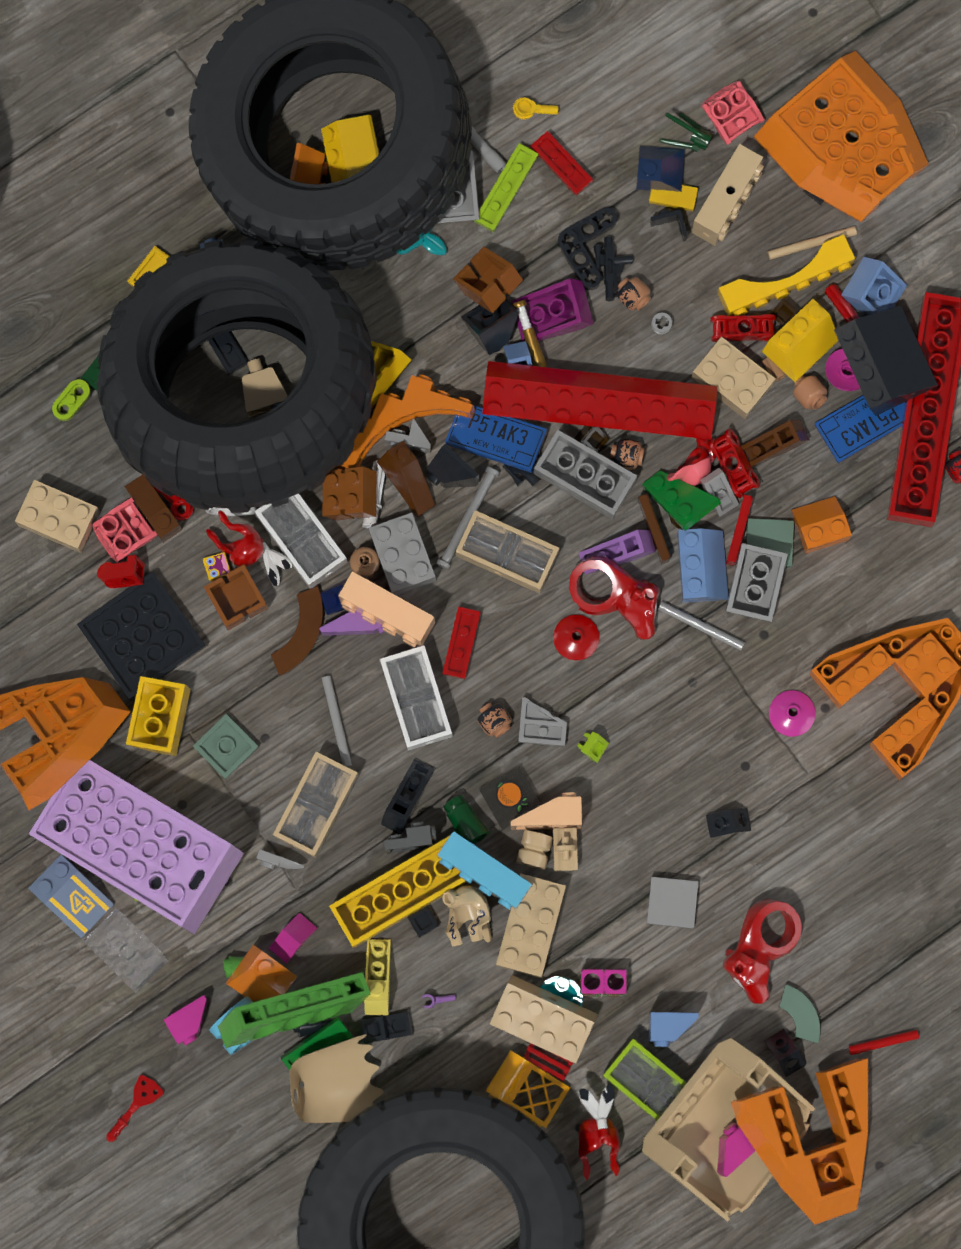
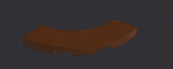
(305, 634)

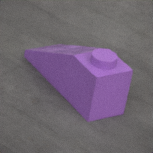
(622, 549)
(350, 625)

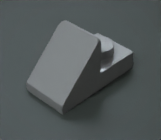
(415, 440)
(718, 486)

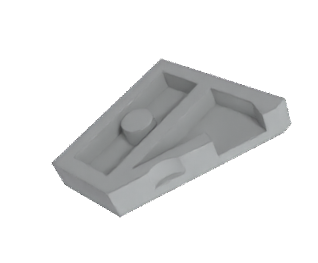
(540, 726)

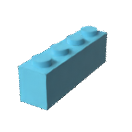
(484, 870)

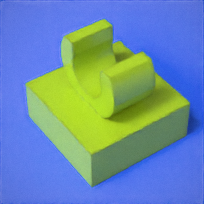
(594, 746)

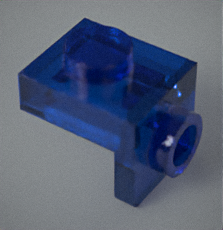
(331, 600)

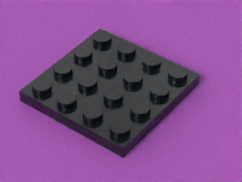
(141, 634)

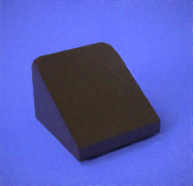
(786, 310)
(592, 437)

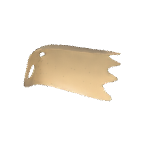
(334, 1083)

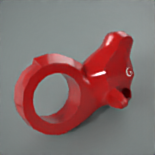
(629, 597)
(751, 959)

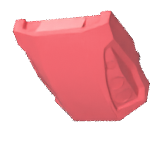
(732, 111)
(123, 530)

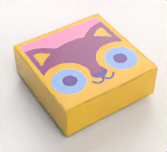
(216, 566)

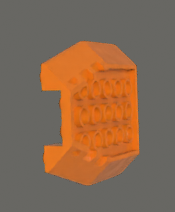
(813, 143)

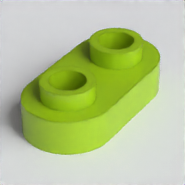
(70, 400)

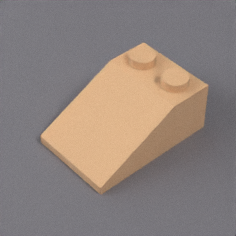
(557, 813)

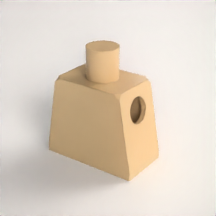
(261, 389)

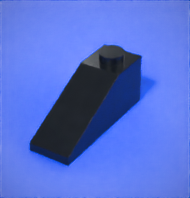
(407, 796)

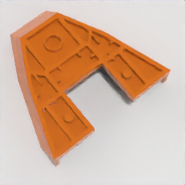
(73, 725)

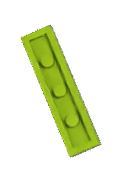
(506, 187)

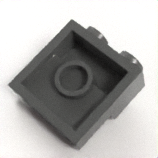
(417, 838)

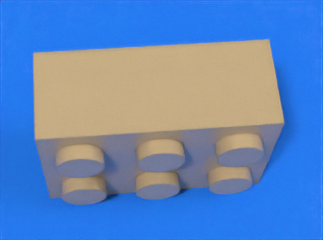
(738, 378)
(57, 516)

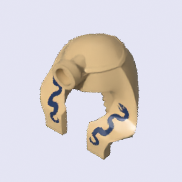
(467, 904)

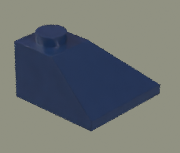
(660, 168)

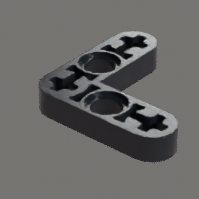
(580, 239)

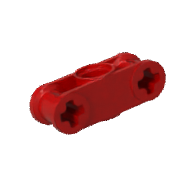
(727, 327)
(726, 449)

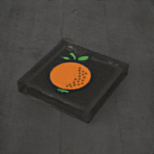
(509, 797)

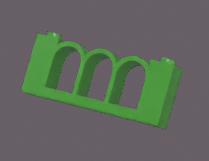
(293, 1010)

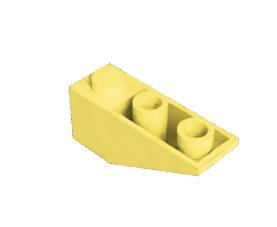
(377, 977)

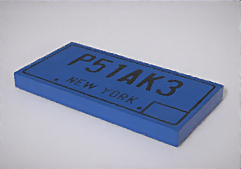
(857, 427)
(498, 438)

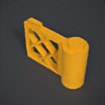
(511, 1077)

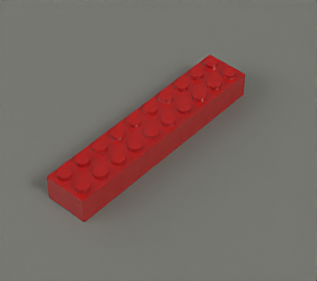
(599, 400)
(928, 416)

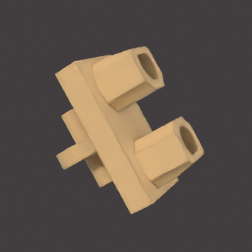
(565, 849)

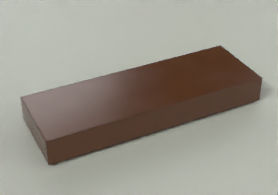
(654, 528)

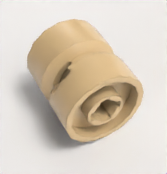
(534, 849)

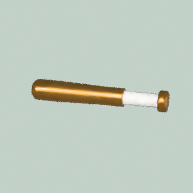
(529, 335)

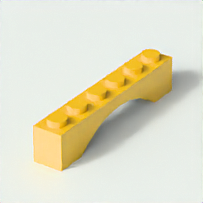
(743, 294)

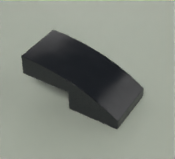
(387, 1027)

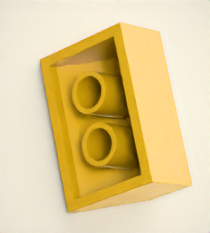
(349, 146)
(802, 341)
(158, 716)

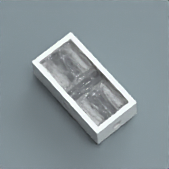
(302, 539)
(416, 697)

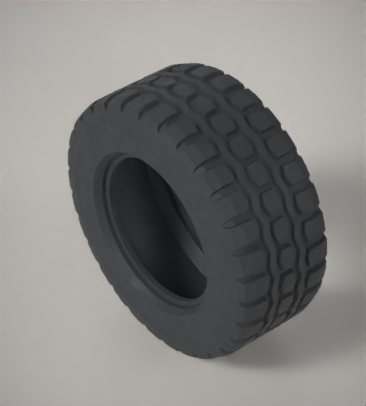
(275, 55)
(440, 1122)

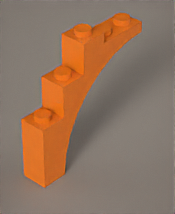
(391, 412)

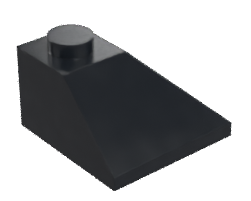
(489, 328)
(451, 470)

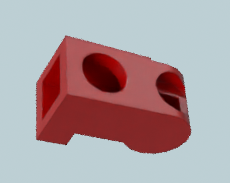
(122, 574)

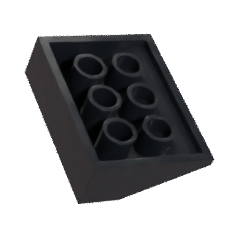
(886, 359)

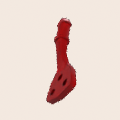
(138, 1101)

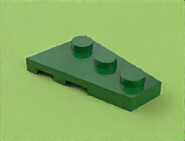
(680, 500)
(327, 1036)

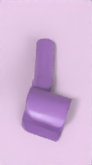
(435, 1000)

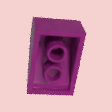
(557, 310)

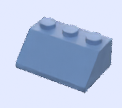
(702, 565)

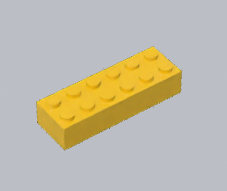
(395, 895)

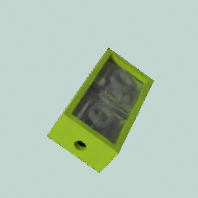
(644, 1079)

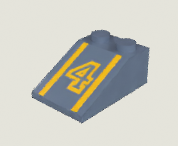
(71, 896)

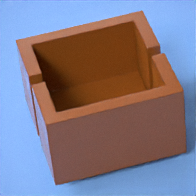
(495, 281)
(349, 491)
(236, 598)

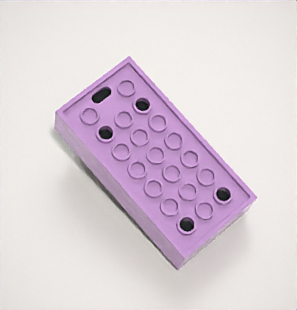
(137, 845)

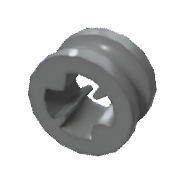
(657, 317)

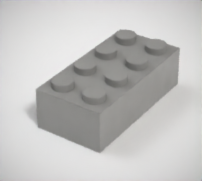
(585, 474)

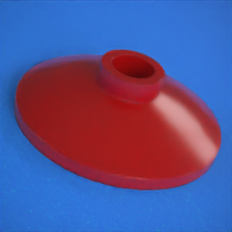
(576, 649)

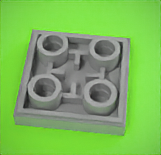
(672, 902)

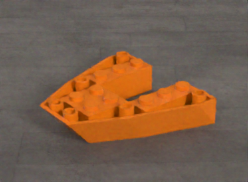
(926, 660)
(829, 1177)

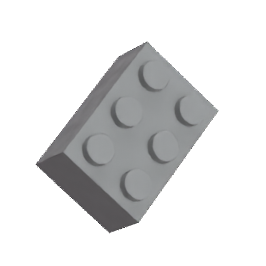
(402, 554)
(756, 582)

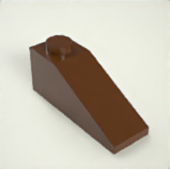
(775, 442)
(407, 477)
(153, 508)

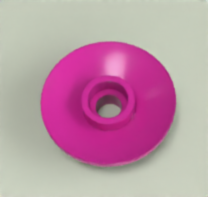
(834, 370)
(787, 724)

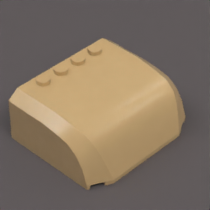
(689, 1130)

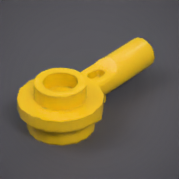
(525, 108)

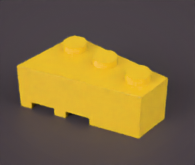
(389, 365)

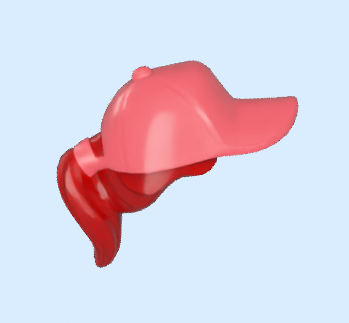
(696, 465)

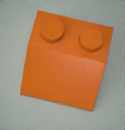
(308, 165)
(821, 524)
(260, 976)

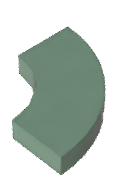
(802, 1012)

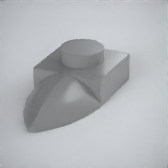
(270, 860)

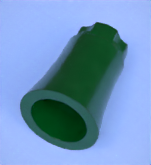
(465, 820)

